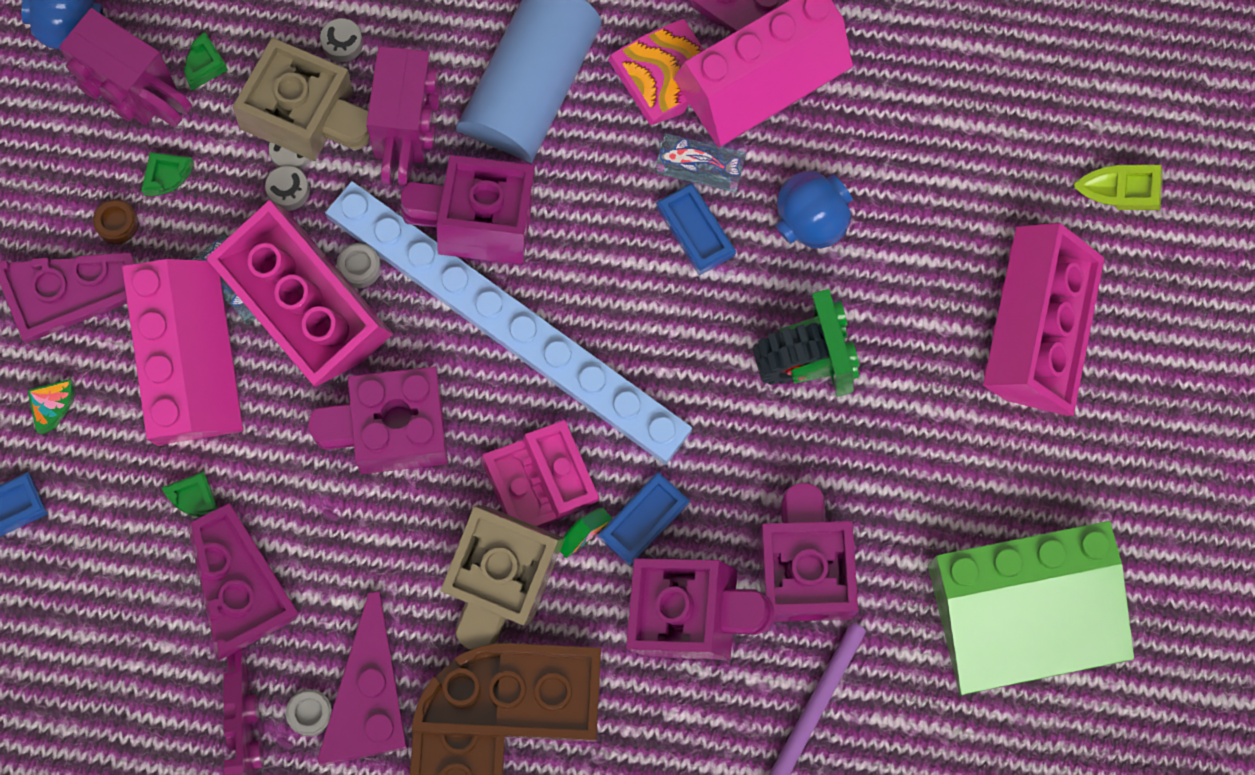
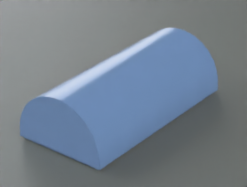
(530, 75)

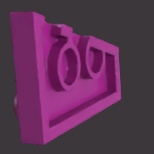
(62, 292)
(236, 583)

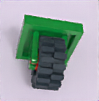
(811, 349)

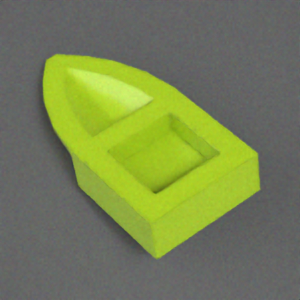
(1124, 186)

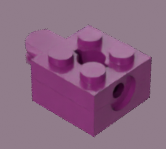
(122, 71)
(402, 110)
(471, 191)
(390, 421)
(808, 561)
(691, 609)

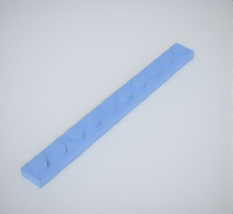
(510, 324)

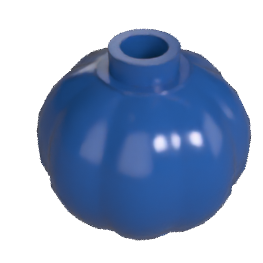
(55, 19)
(813, 209)

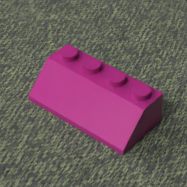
(765, 67)
(298, 295)
(1044, 319)
(182, 350)

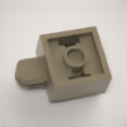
(312, 91)
(499, 573)

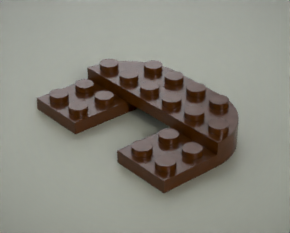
(503, 695)

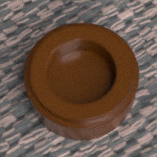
(115, 221)

